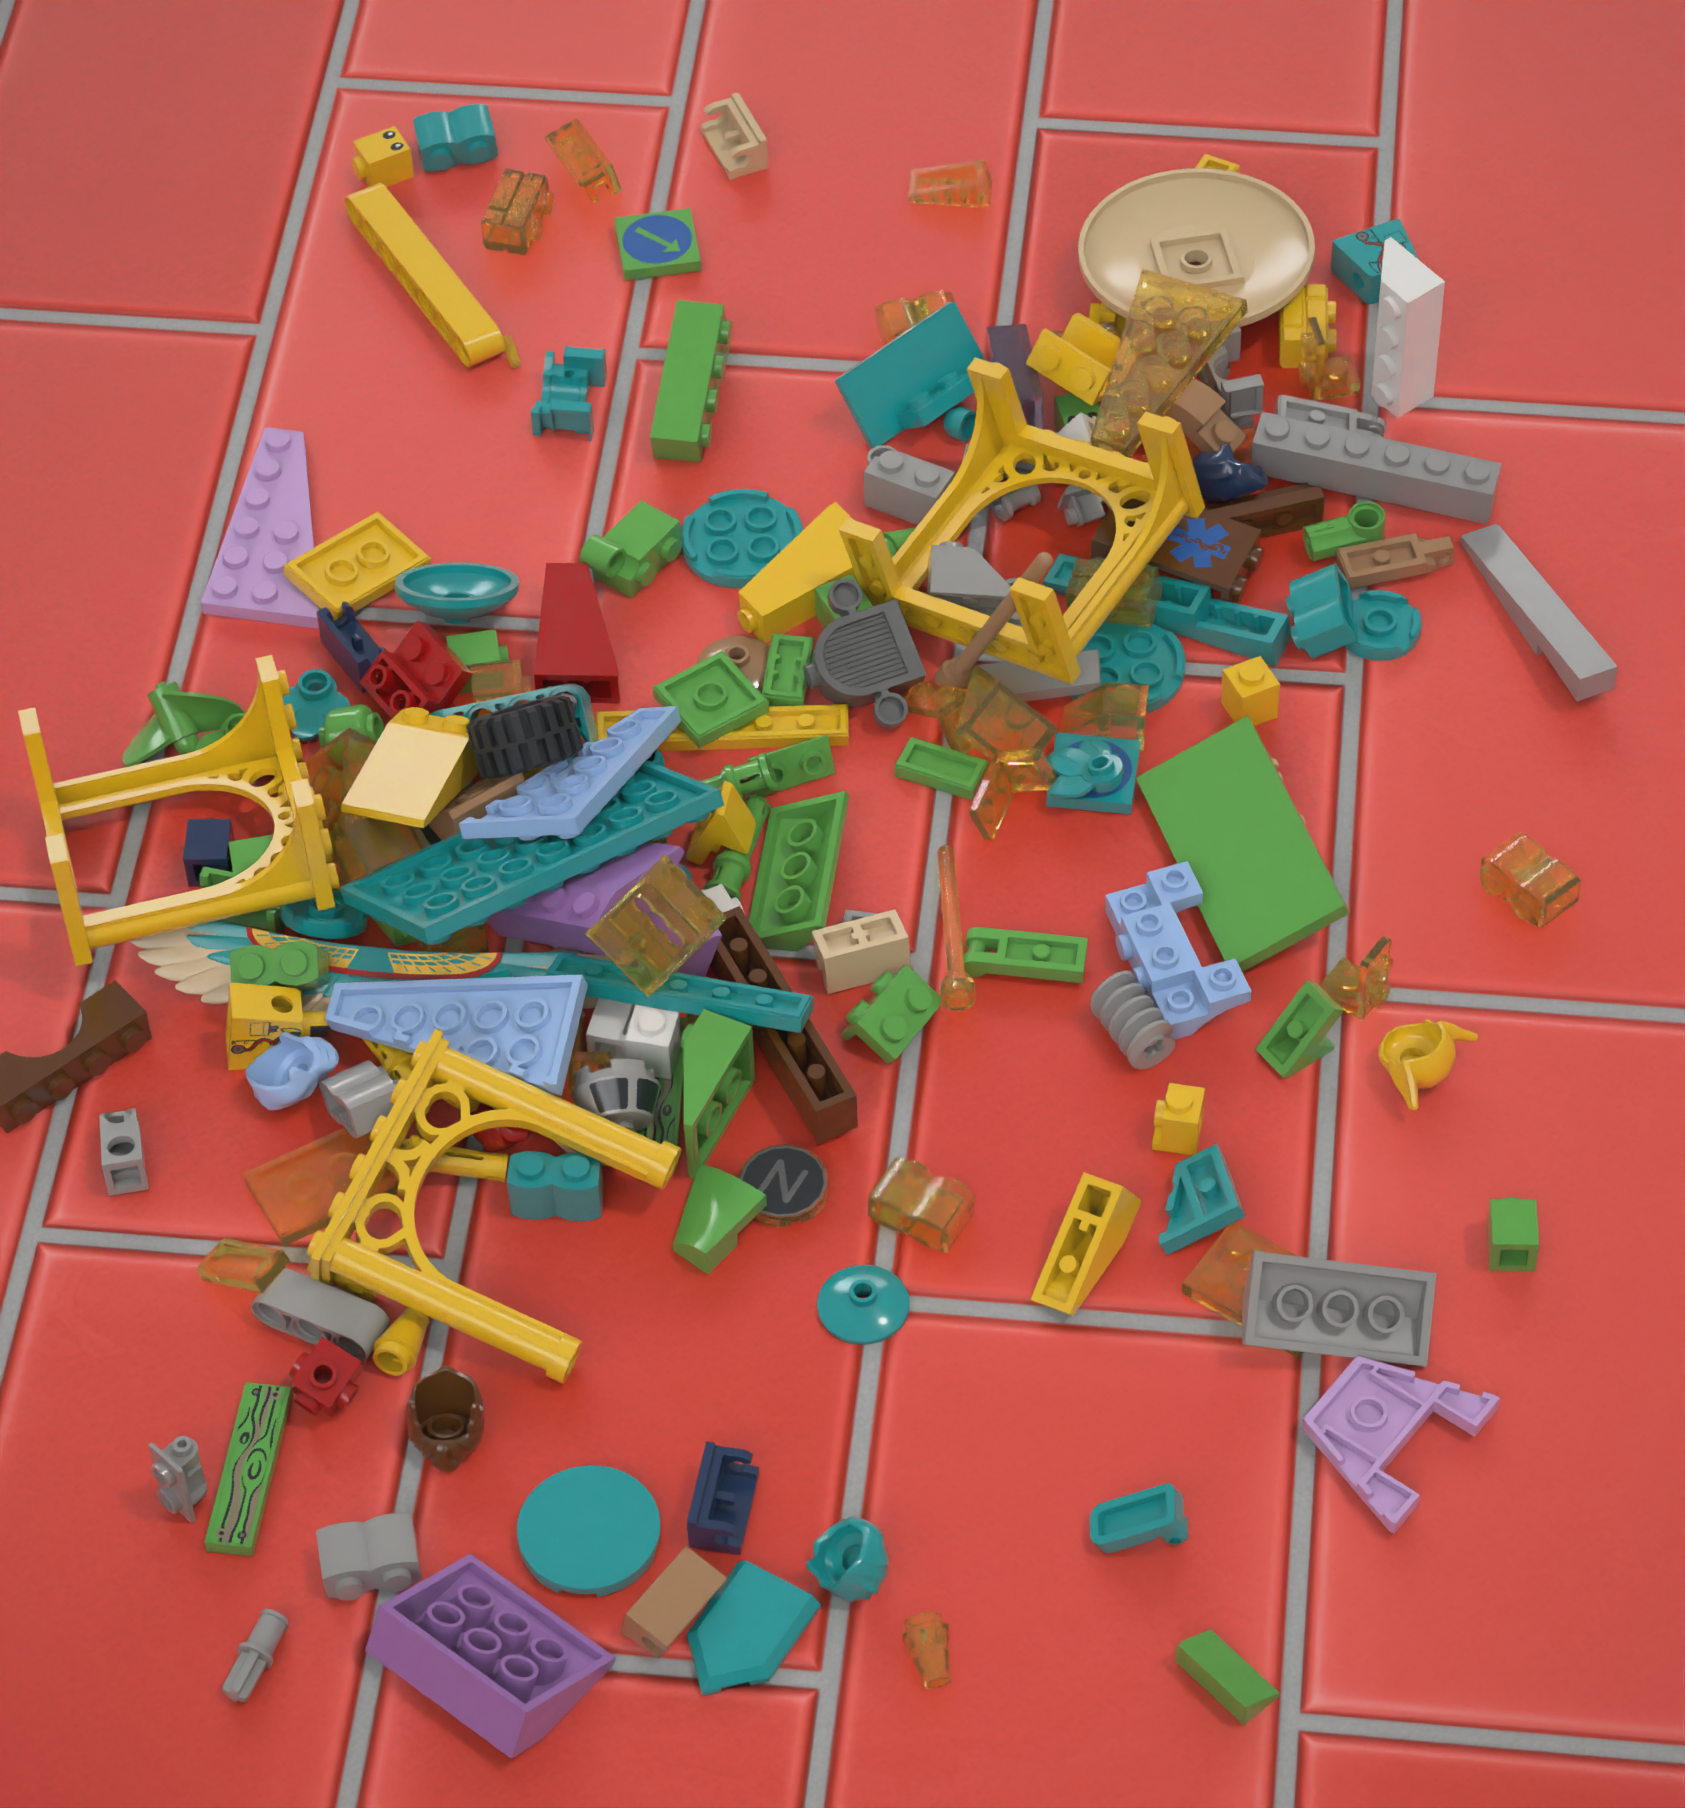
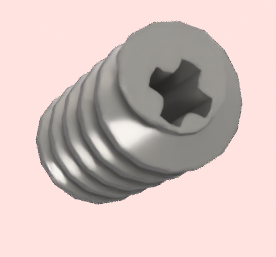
(1132, 1020)

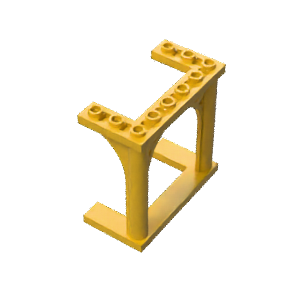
(998, 442)
(250, 750)

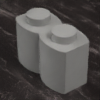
(358, 1096)
(369, 1556)

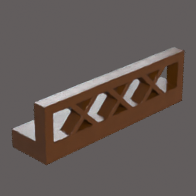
(1276, 510)

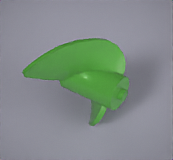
(177, 721)

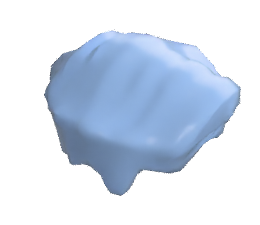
(290, 1070)

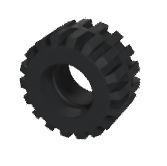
(524, 737)

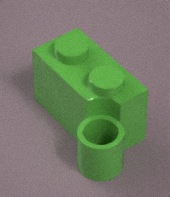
(634, 549)

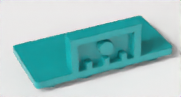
(911, 377)

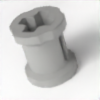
(1007, 504)

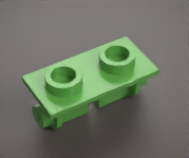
(799, 763)

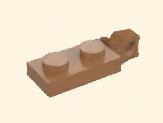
(1393, 559)

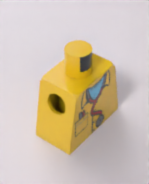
(260, 1015)

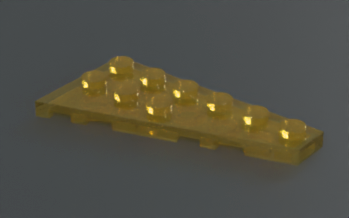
(1161, 350)

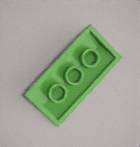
(798, 870)

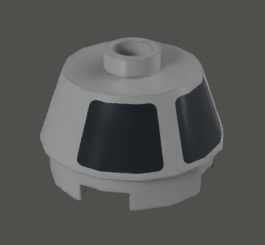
(619, 1093)

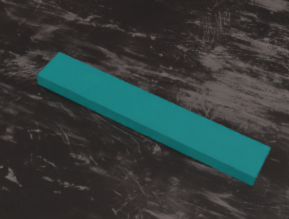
(692, 994)

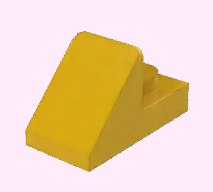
(726, 826)

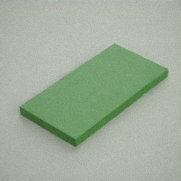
(1244, 843)

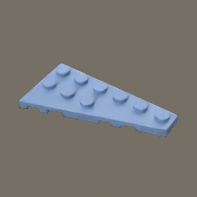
(571, 794)
(505, 1022)

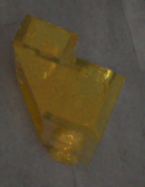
(638, 944)

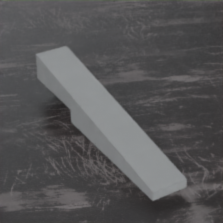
(1541, 613)

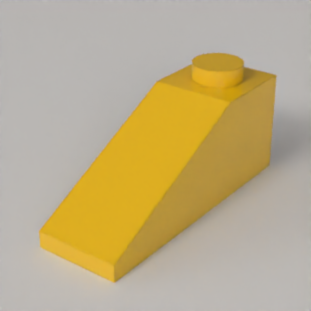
(1085, 1243)

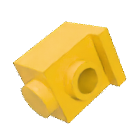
(1179, 1120)

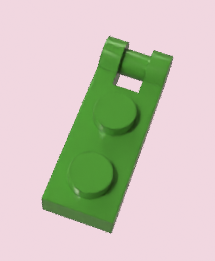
(1025, 954)

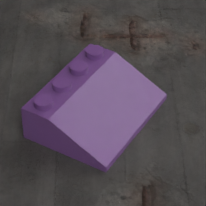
(569, 911)
(487, 1653)

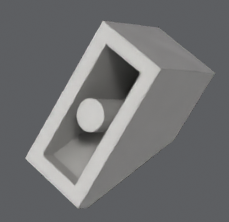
(964, 577)

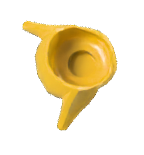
(1421, 1055)

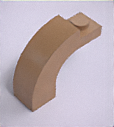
(1204, 420)

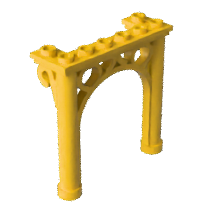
(464, 1084)

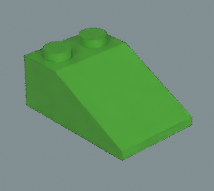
(716, 1081)

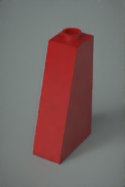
(573, 636)

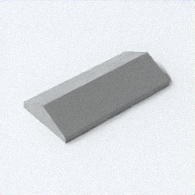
(1338, 1308)

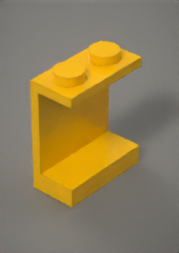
(1078, 359)

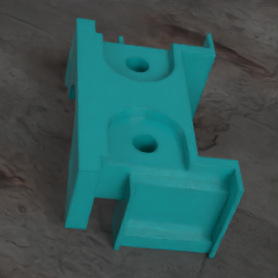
(566, 391)

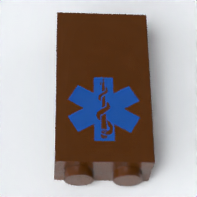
(1202, 550)

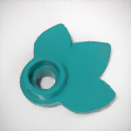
(311, 702)
(1085, 769)

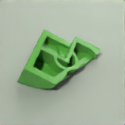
(714, 1215)

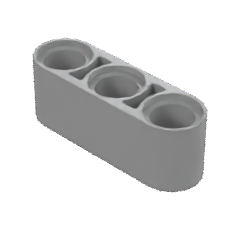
(316, 1309)

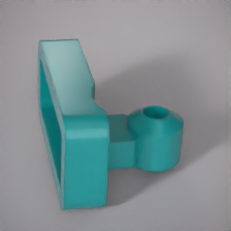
(1139, 1519)

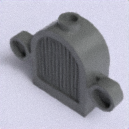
(865, 656)

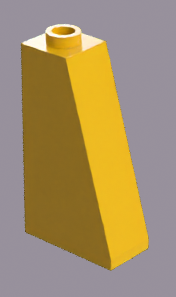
(785, 588)

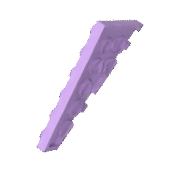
(264, 534)

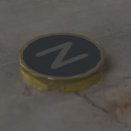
(792, 1182)

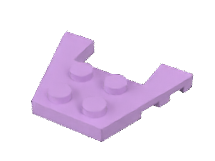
(1373, 1416)

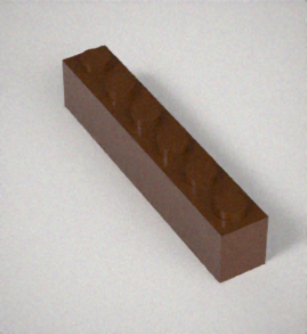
(797, 1059)

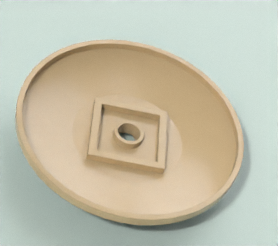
(1235, 225)

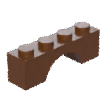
(109, 1030)

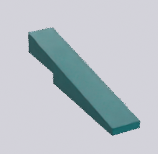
(1192, 612)

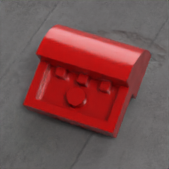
(417, 674)

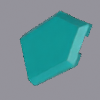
(748, 1628)

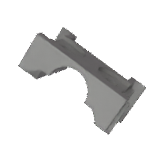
(1242, 394)

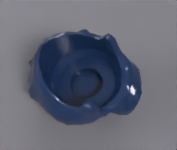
(1225, 478)

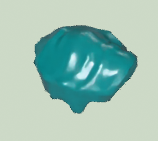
(850, 1559)

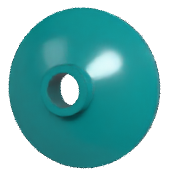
(863, 1319)

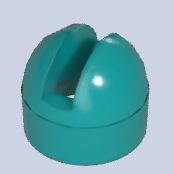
(960, 423)

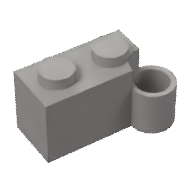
(903, 483)

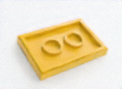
(355, 565)

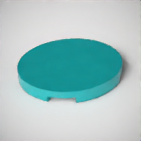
(737, 535)
(1140, 657)
(589, 1530)

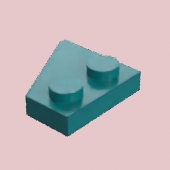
(1200, 1200)

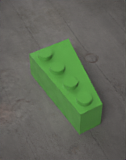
(691, 381)

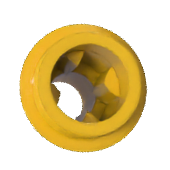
(401, 1343)

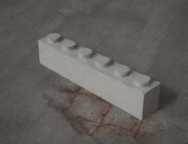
(1376, 467)

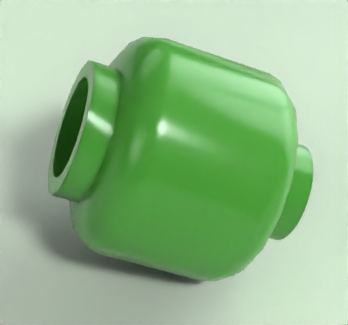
(357, 717)

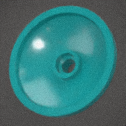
(457, 589)

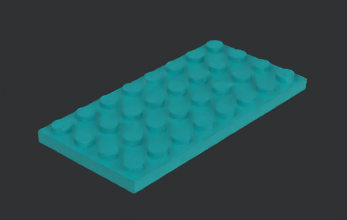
(470, 879)

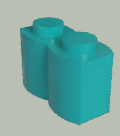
(455, 137)
(1322, 611)
(555, 1186)

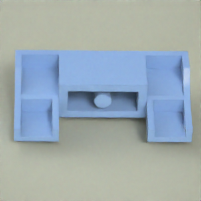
(1162, 955)

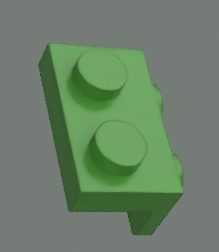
(893, 1014)

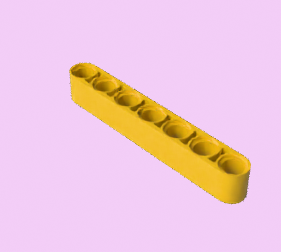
(424, 275)

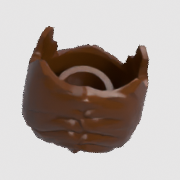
(445, 1417)

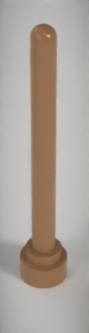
(959, 670)

